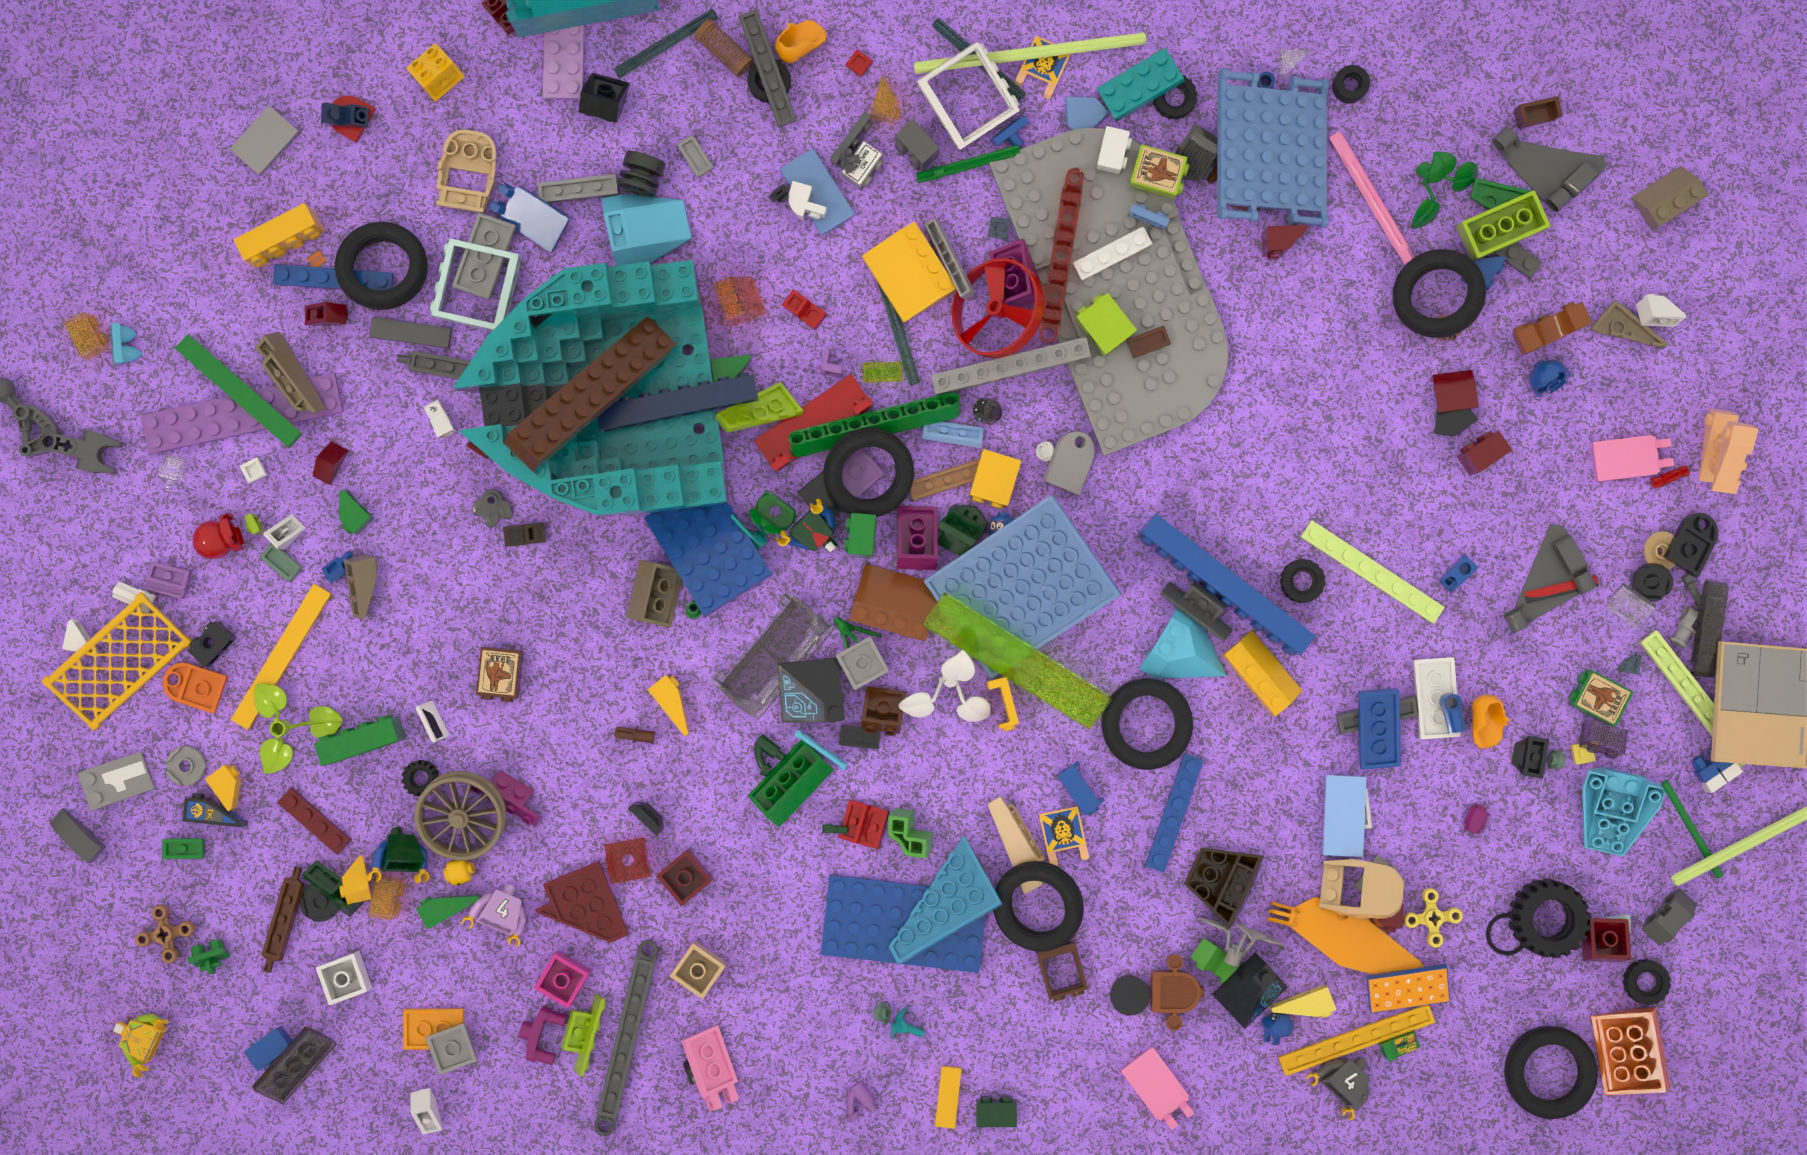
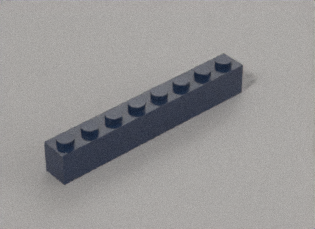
(679, 402)

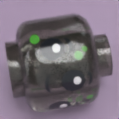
(987, 411)

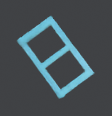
(799, 734)

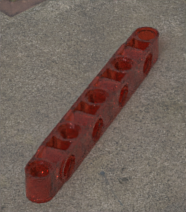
(1062, 242)

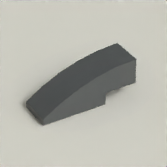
(77, 836)

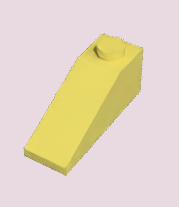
(1310, 1003)

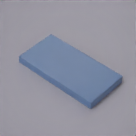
(810, 171)

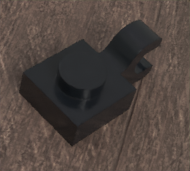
(779, 194)

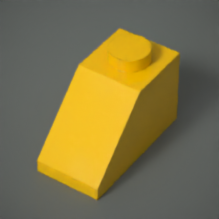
(226, 785)
(355, 883)

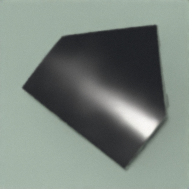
(1454, 422)

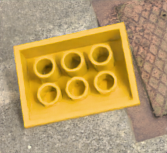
(909, 272)

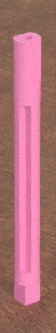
(1371, 197)

